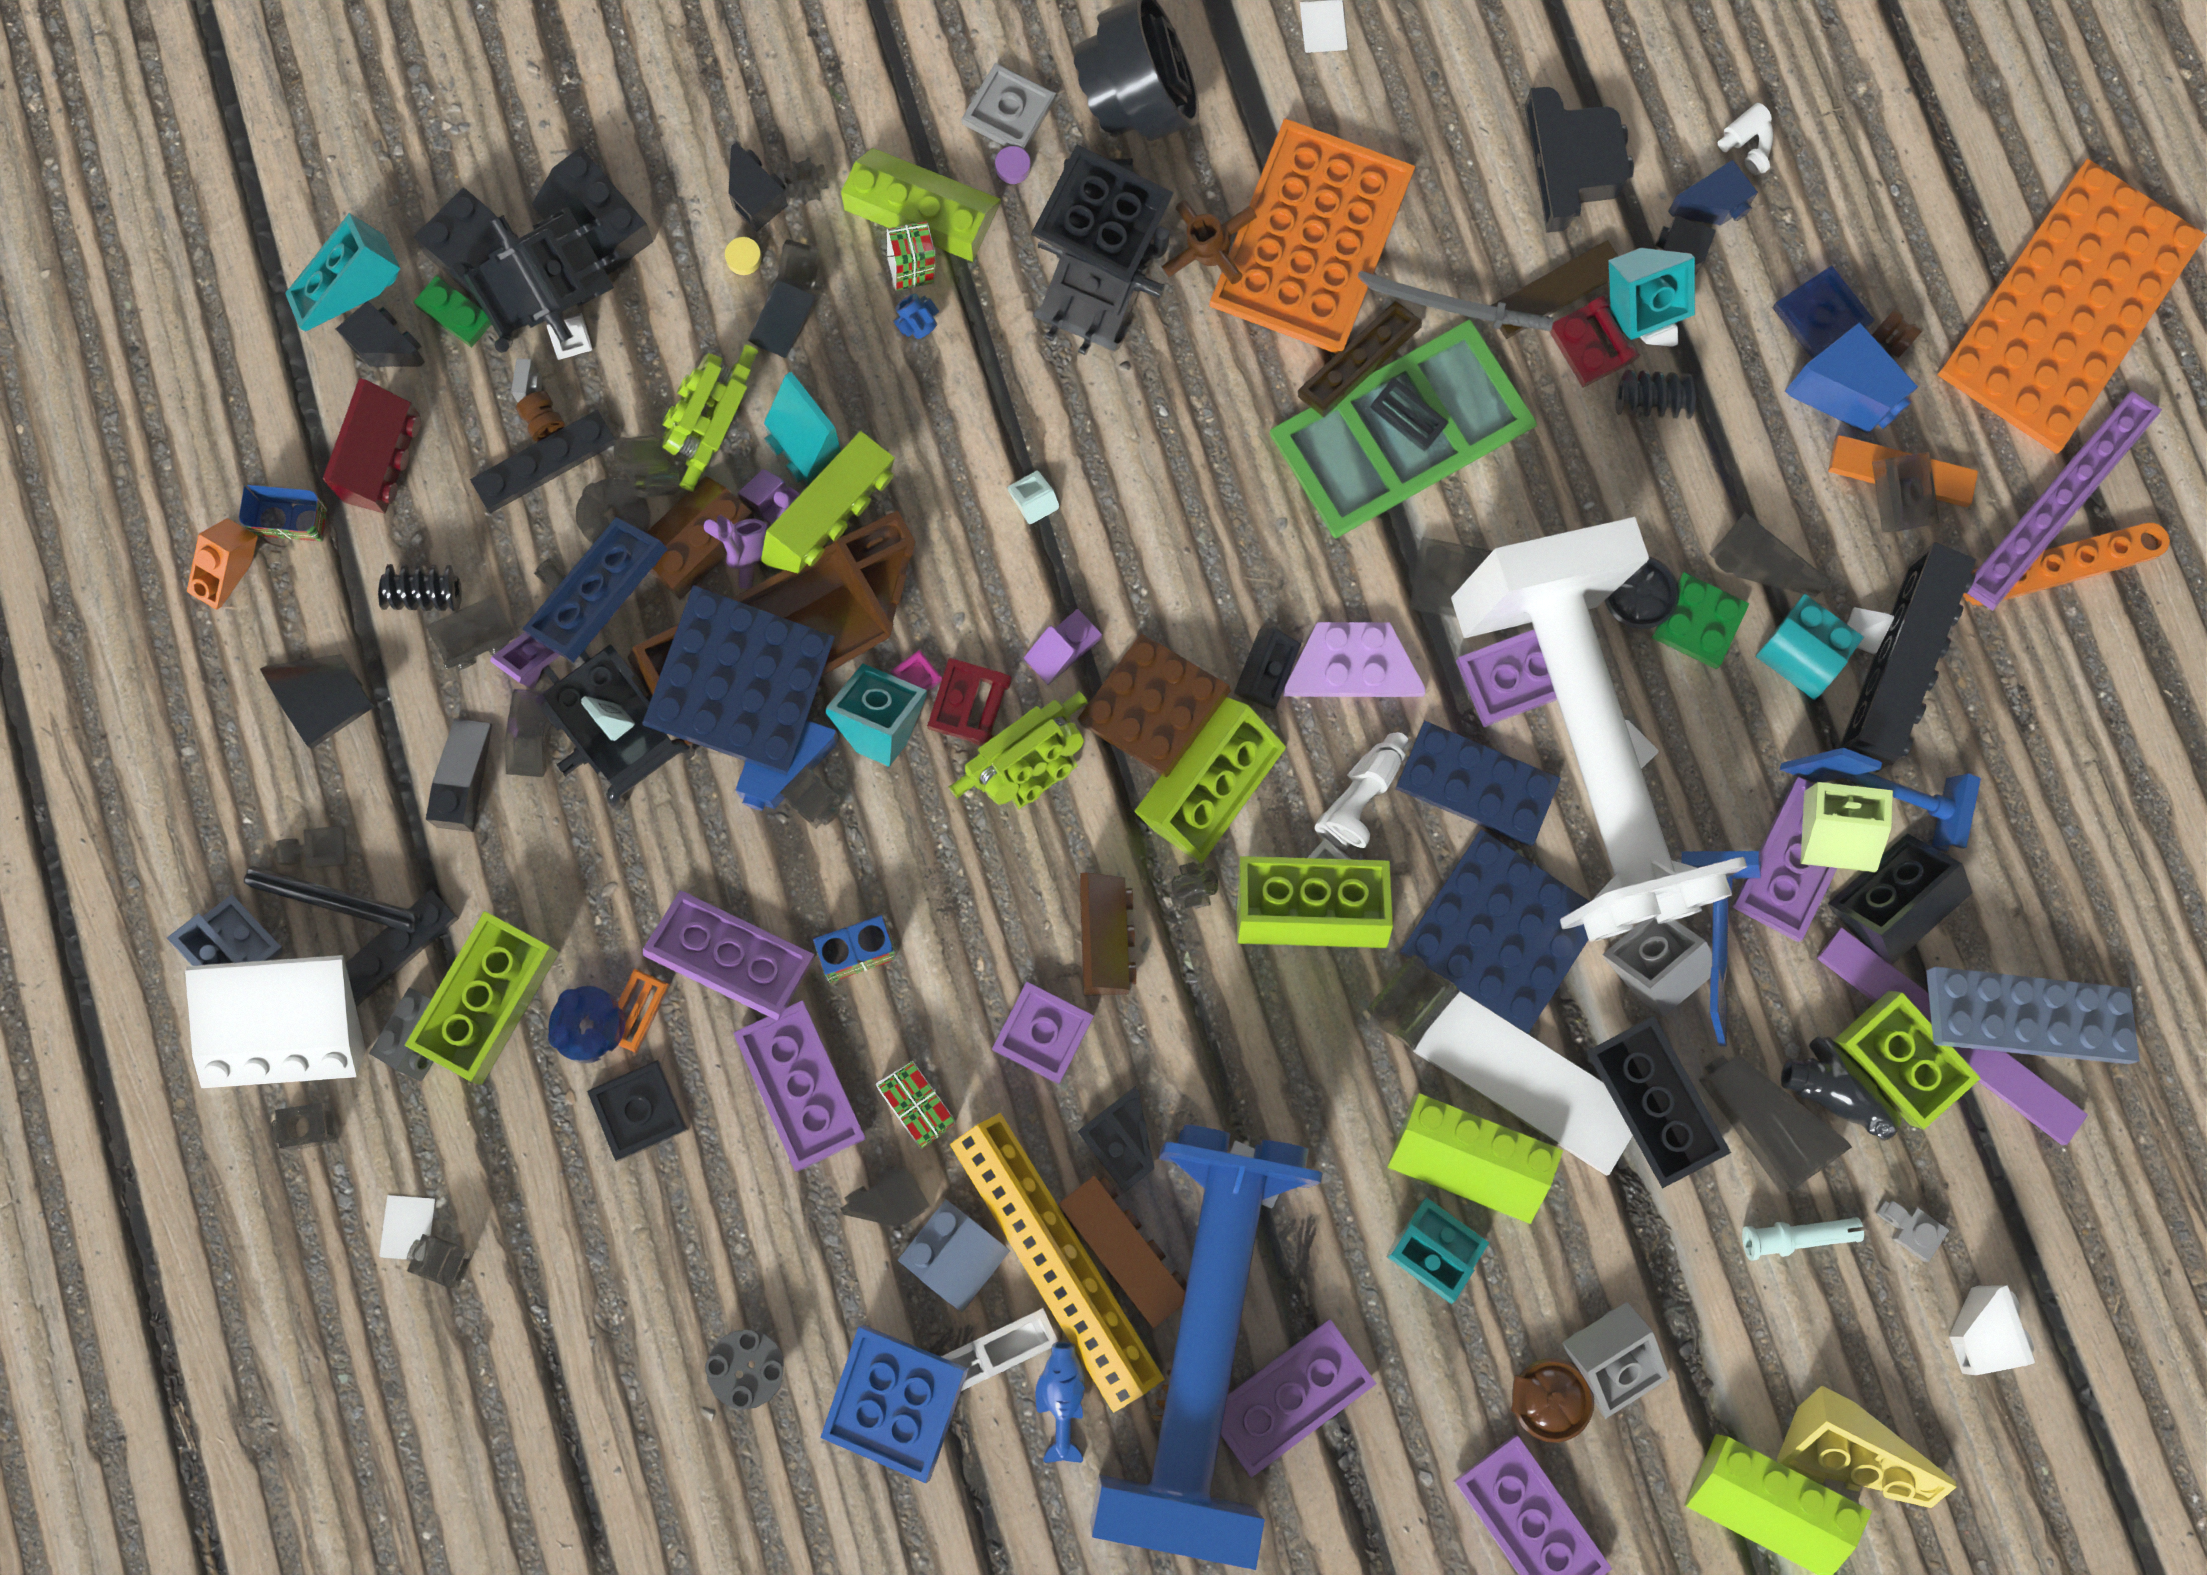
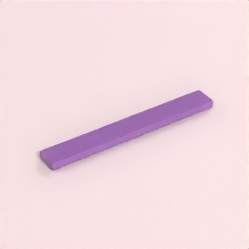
(2062, 499)
(1996, 1069)

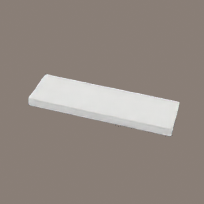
(1527, 1081)

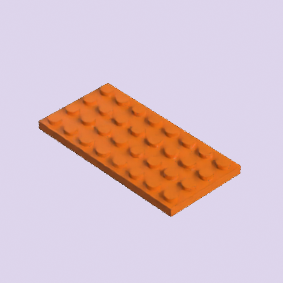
(2071, 305)

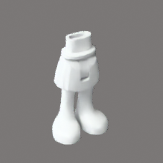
(1370, 777)

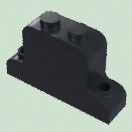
(1575, 155)

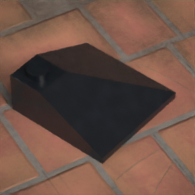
(1102, 214)

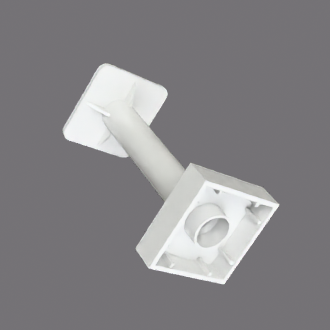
(1553, 587)

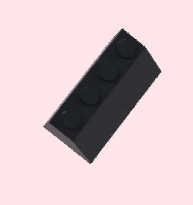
(1658, 1102)

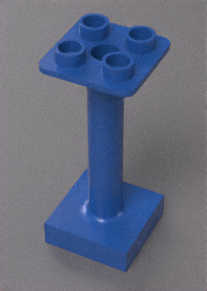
(1177, 1506)

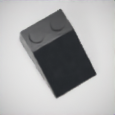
(460, 234)

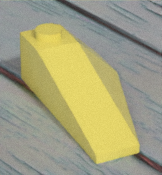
(1847, 1444)

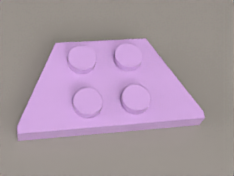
(1354, 662)

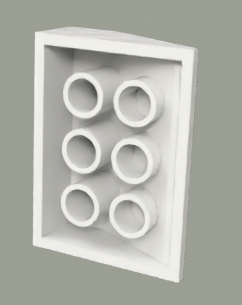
(273, 1021)

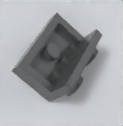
(390, 1043)

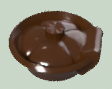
(1552, 1400)

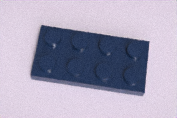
(595, 589)
(1478, 783)

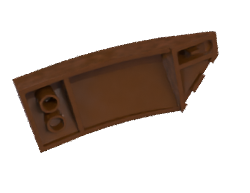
(844, 594)

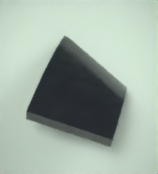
(318, 695)

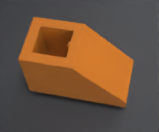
(220, 561)

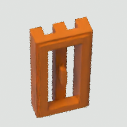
(651, 1012)

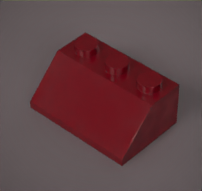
(372, 447)

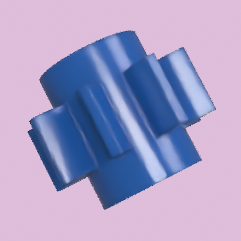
(916, 316)

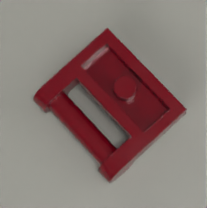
(1583, 347)
(957, 698)

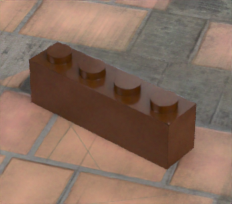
(1124, 1251)

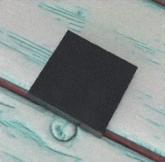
(637, 1110)

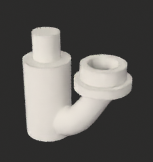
(1752, 122)

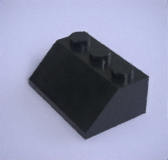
(591, 195)
(1902, 898)

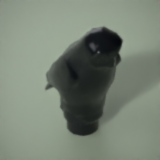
(1841, 1088)

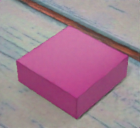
(917, 671)

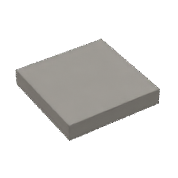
(1008, 108)

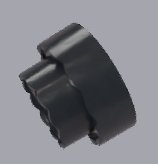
(1137, 72)

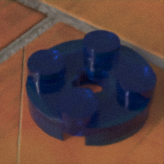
(571, 1010)

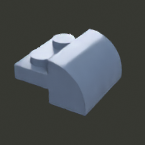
(224, 936)
(953, 1255)

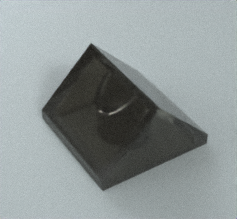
(1905, 492)

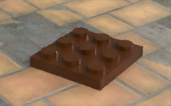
(1154, 705)

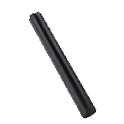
(332, 899)

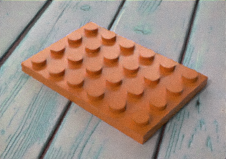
(1318, 223)

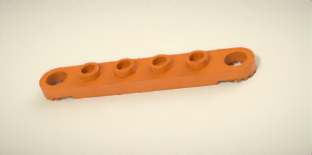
(2088, 559)

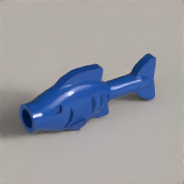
(1061, 1392)

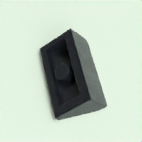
(782, 317)
(1267, 667)

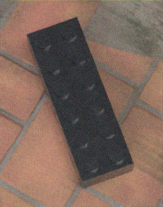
(1908, 655)

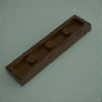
(1560, 286)
(1359, 358)

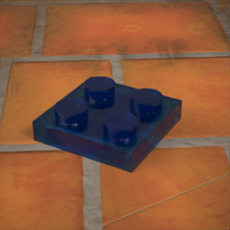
(1821, 311)

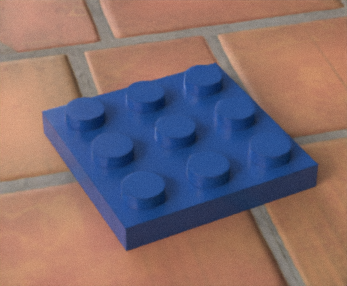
(894, 1403)

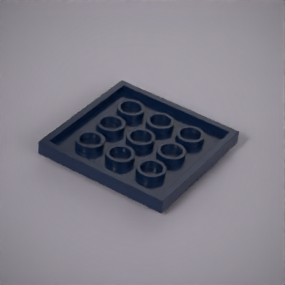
(738, 680)
(1500, 932)

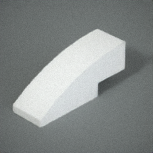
(1004, 1348)

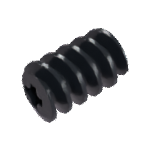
(1656, 392)
(419, 589)

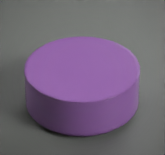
(1012, 164)

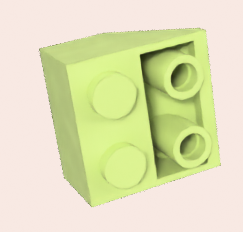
(1845, 826)

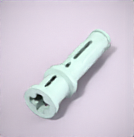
(1784, 1239)

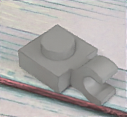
(1915, 1231)

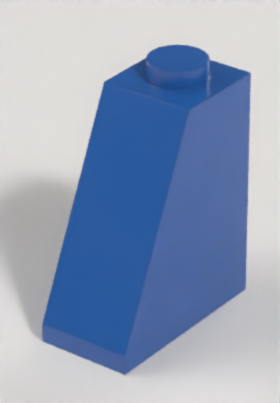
(763, 786)

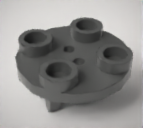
(733, 1355)

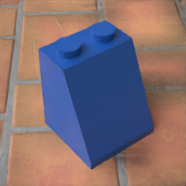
(1855, 382)

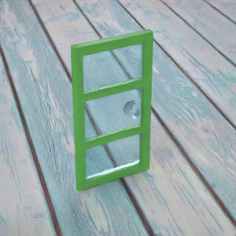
(1363, 466)

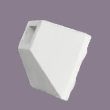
(1990, 1333)

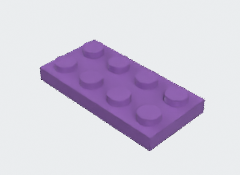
(1787, 890)
(728, 955)
(799, 1086)
(1292, 1397)
(1528, 1515)

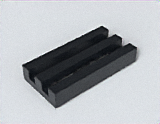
(1401, 425)

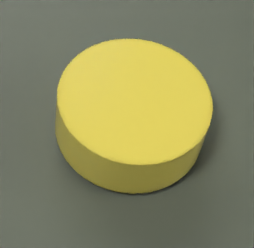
(743, 256)

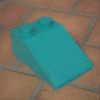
(343, 274)
(800, 431)

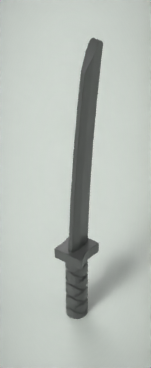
(1497, 315)

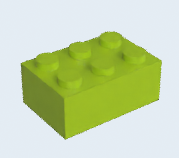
(1899, 1053)

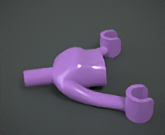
(746, 538)

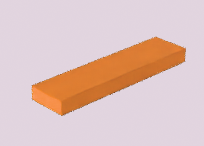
(1855, 457)

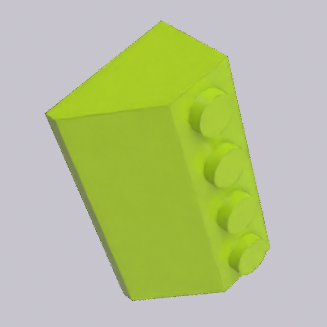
(905, 194)
(827, 504)
(1212, 780)
(1314, 902)
(482, 998)
(1474, 1158)
(1777, 1507)

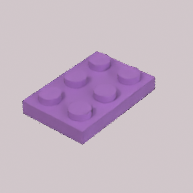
(1507, 678)

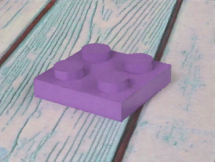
(1042, 1033)

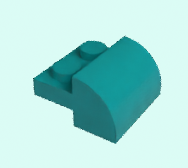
(1810, 647)
(1438, 1250)

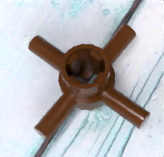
(1217, 237)

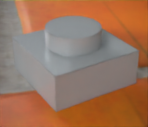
(525, 379)

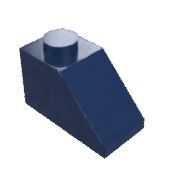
(1716, 197)

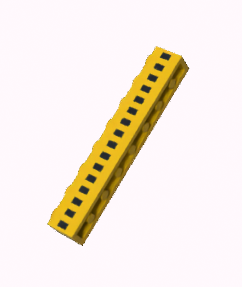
(1057, 1262)

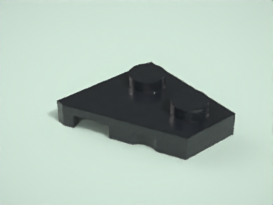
(1121, 1140)

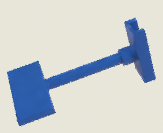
(1952, 808)
(1718, 1000)

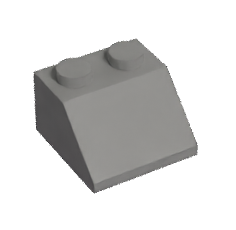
(1661, 963)
(1617, 1358)

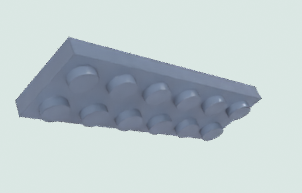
(2032, 1015)

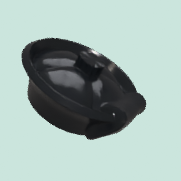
(1645, 597)

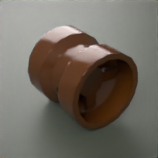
(1903, 339)
(538, 413)

